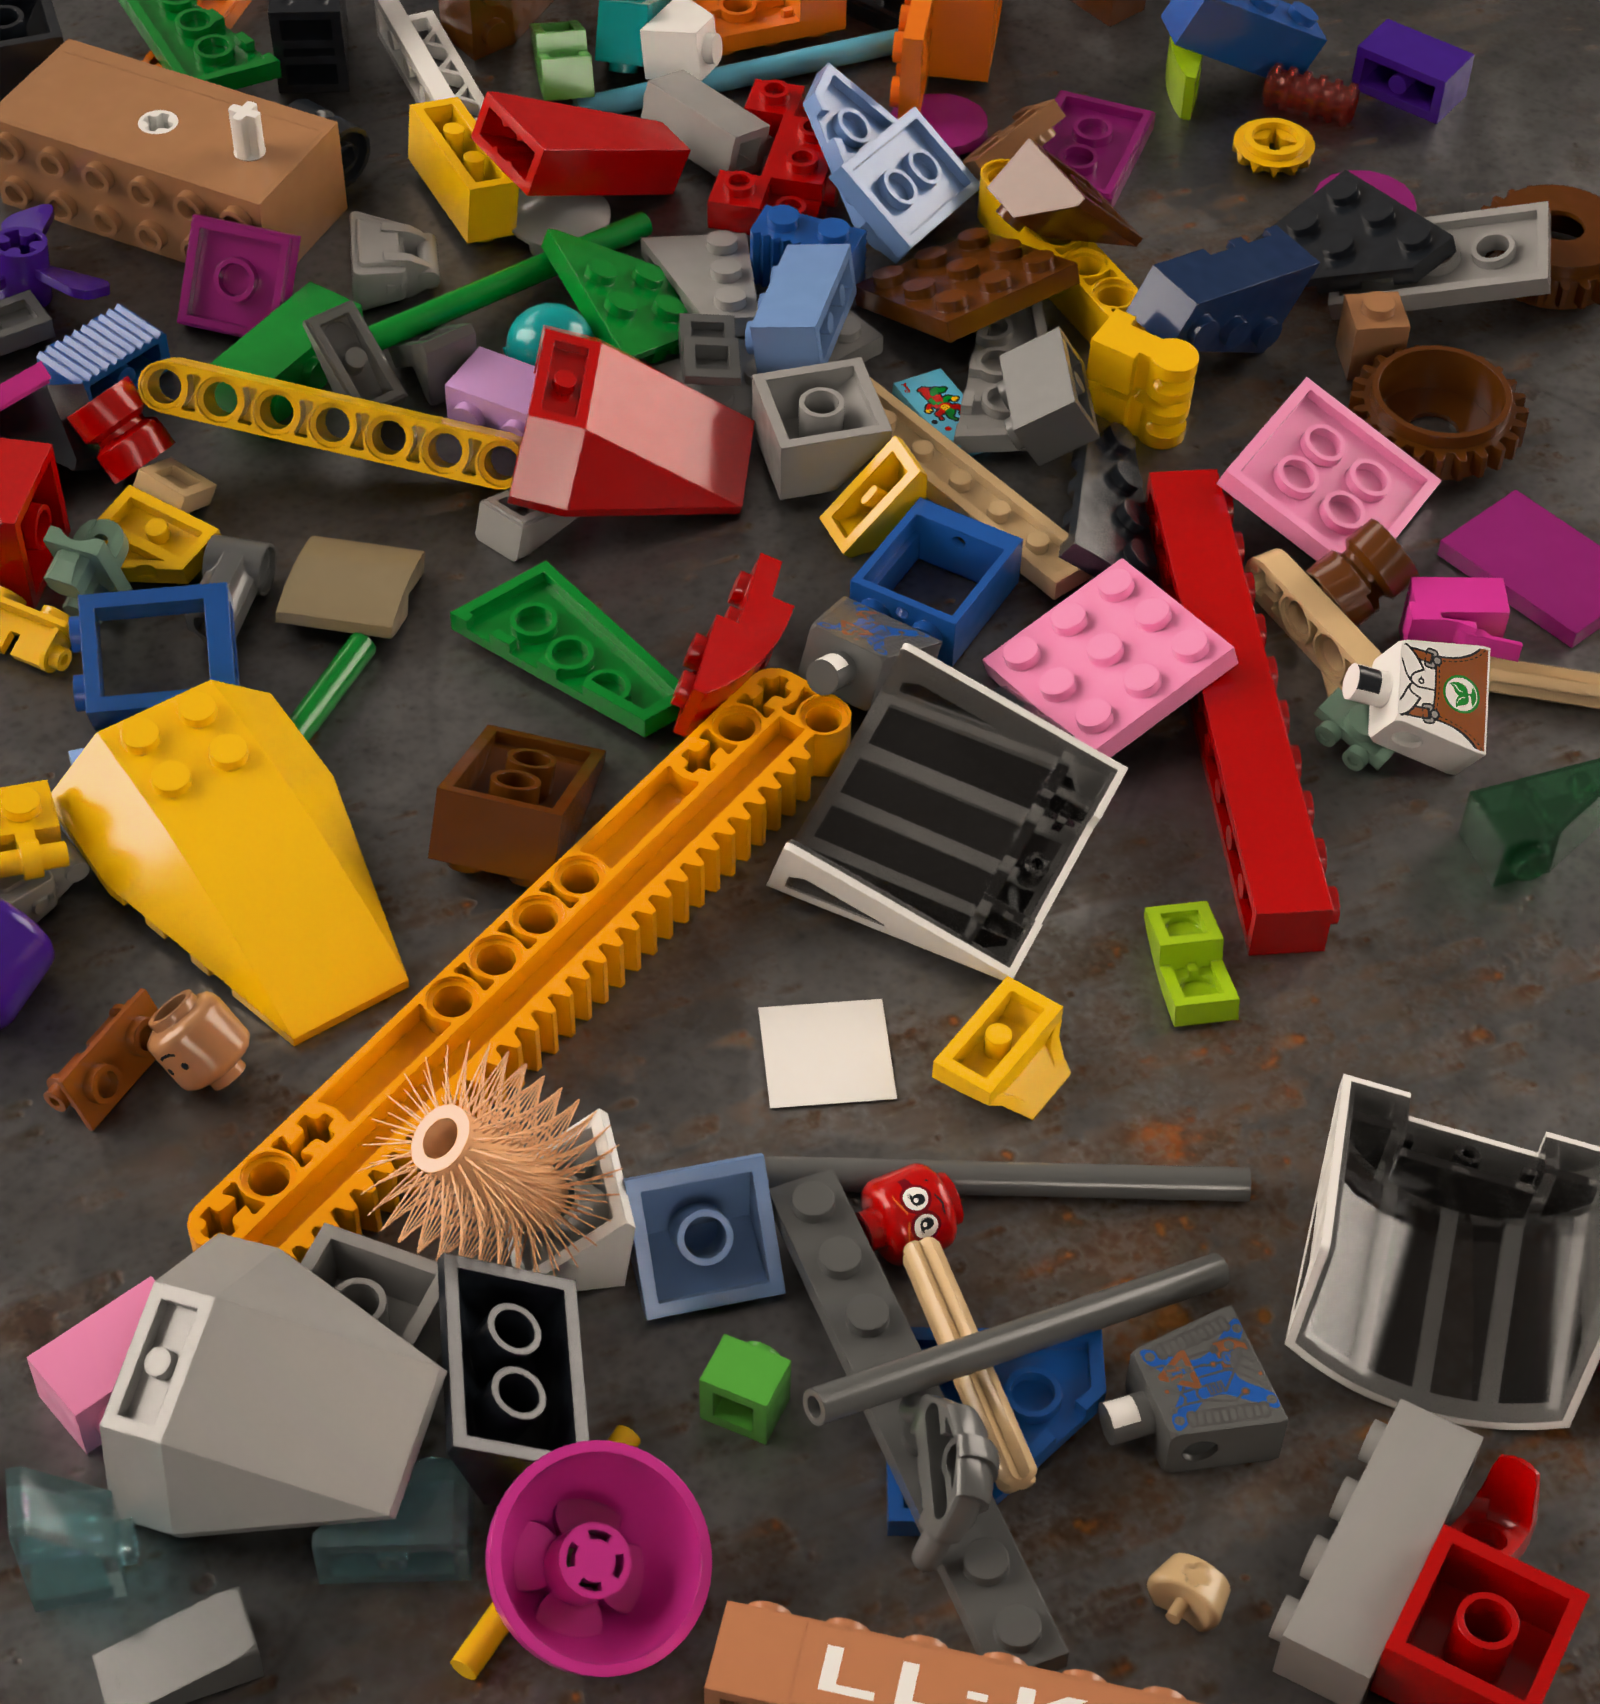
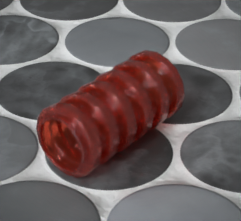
(1310, 95)

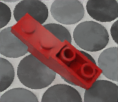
(733, 647)

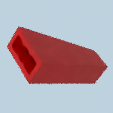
(577, 149)

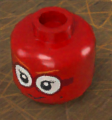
(908, 1208)

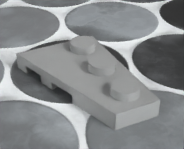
(708, 273)

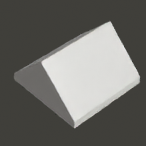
(608, 1261)

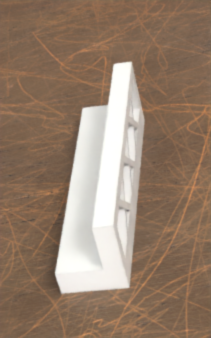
(415, 56)

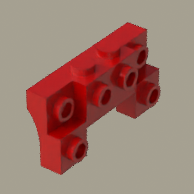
(792, 174)

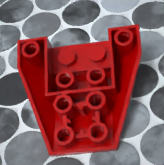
(624, 438)

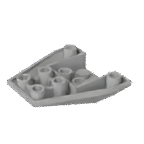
(262, 1401)

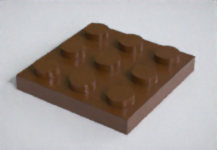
(965, 284)

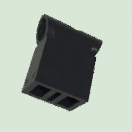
(310, 44)

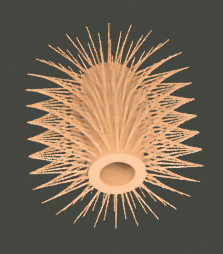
(489, 1167)

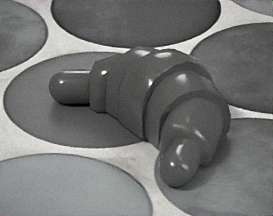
(954, 1472)

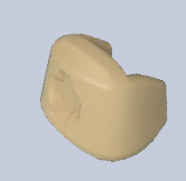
(1190, 1591)

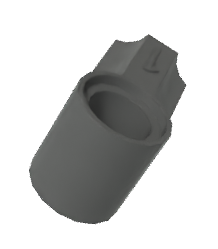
(247, 569)

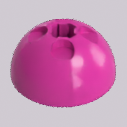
(632, 1540)

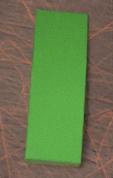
(562, 60)

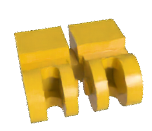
(1142, 380)

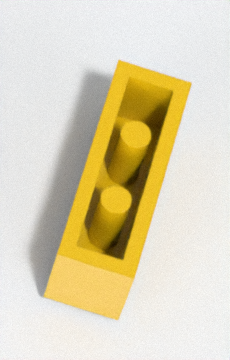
(459, 173)

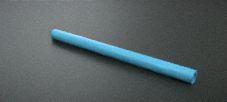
(765, 68)

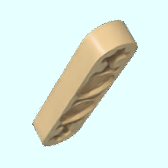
(1309, 616)

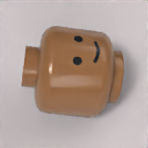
(198, 1041)

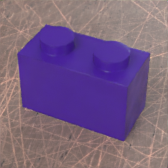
(1412, 71)

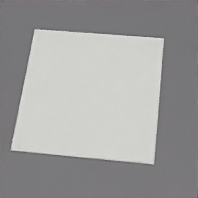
(826, 1053)

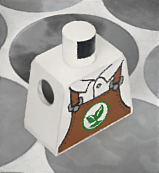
(1426, 701)

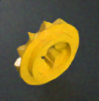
(1293, 145)

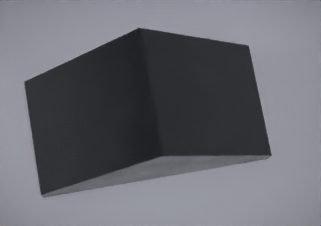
(44, 420)

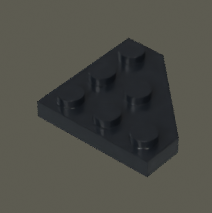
(1364, 236)

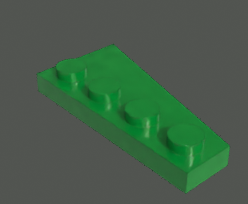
(199, 43)
(572, 645)

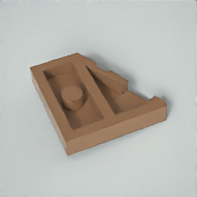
(1029, 122)

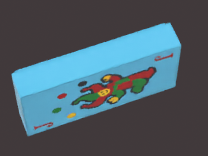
(934, 399)

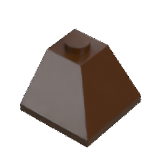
(1056, 201)

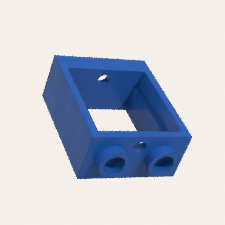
(932, 535)
(86, 638)

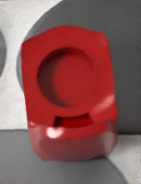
(1504, 1507)

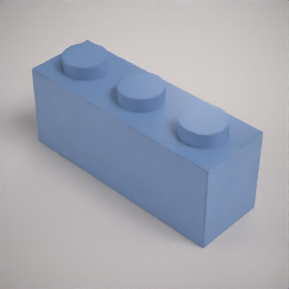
(802, 307)

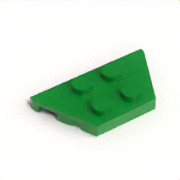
(618, 295)

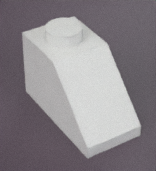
(681, 39)

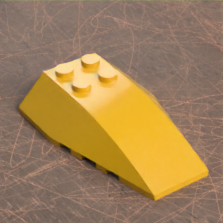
(237, 852)

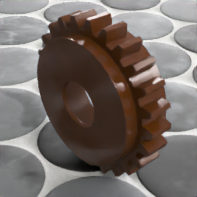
(1573, 262)
(1446, 386)

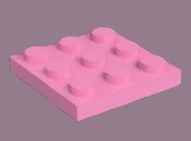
(1325, 474)
(1112, 659)

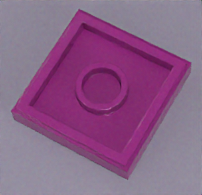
(235, 275)

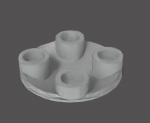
(564, 213)

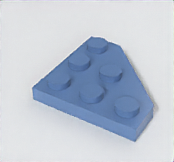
(844, 124)

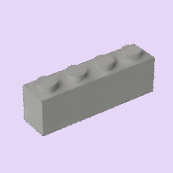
(1375, 1554)

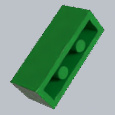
(280, 348)

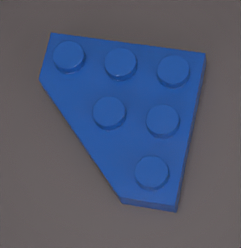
(1049, 1394)

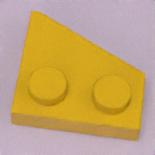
(162, 539)

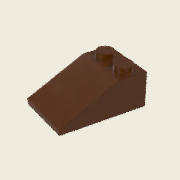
(488, 25)
(513, 804)

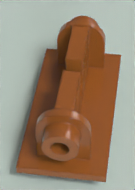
(109, 1065)

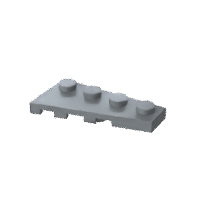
(982, 408)

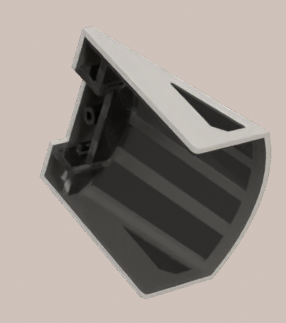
(949, 819)
(1451, 1267)

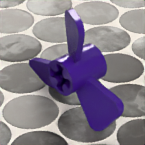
(27, 262)

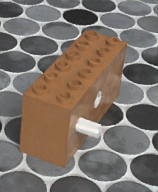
(147, 147)

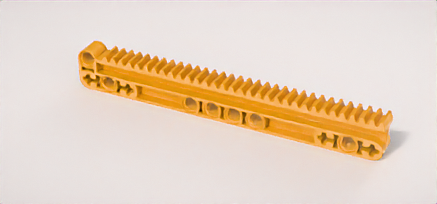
(539, 962)

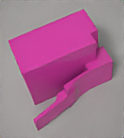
(1459, 613)

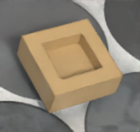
(175, 485)

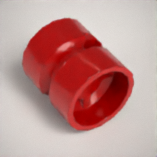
(121, 430)

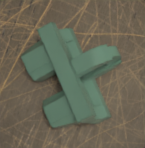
(86, 561)

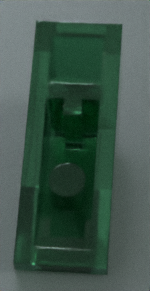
(1532, 821)

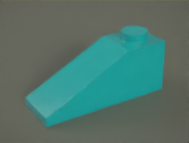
(619, 32)

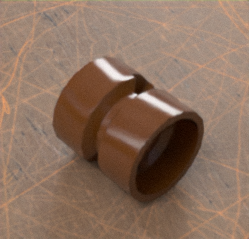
(1365, 572)

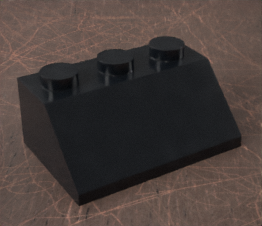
(510, 1369)

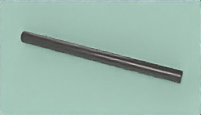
(1036, 1178)
(1013, 1339)

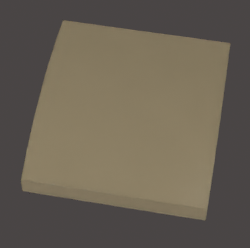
(350, 587)

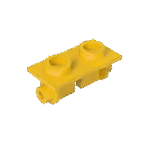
(41, 634)

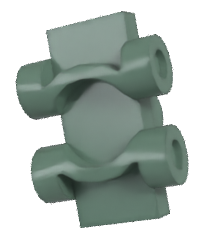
(1349, 722)

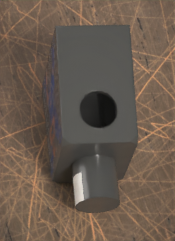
(854, 651)
(1198, 1398)

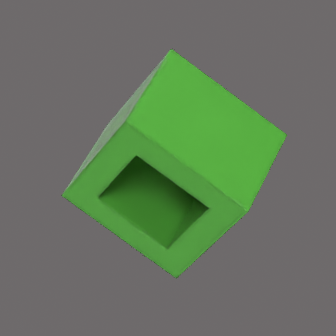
(745, 1388)

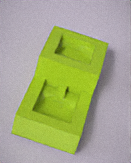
(1183, 79)
(1190, 963)

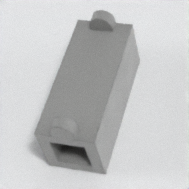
(707, 123)

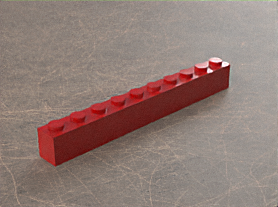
(1242, 725)

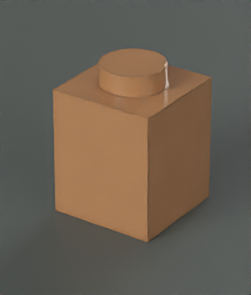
(1370, 327)

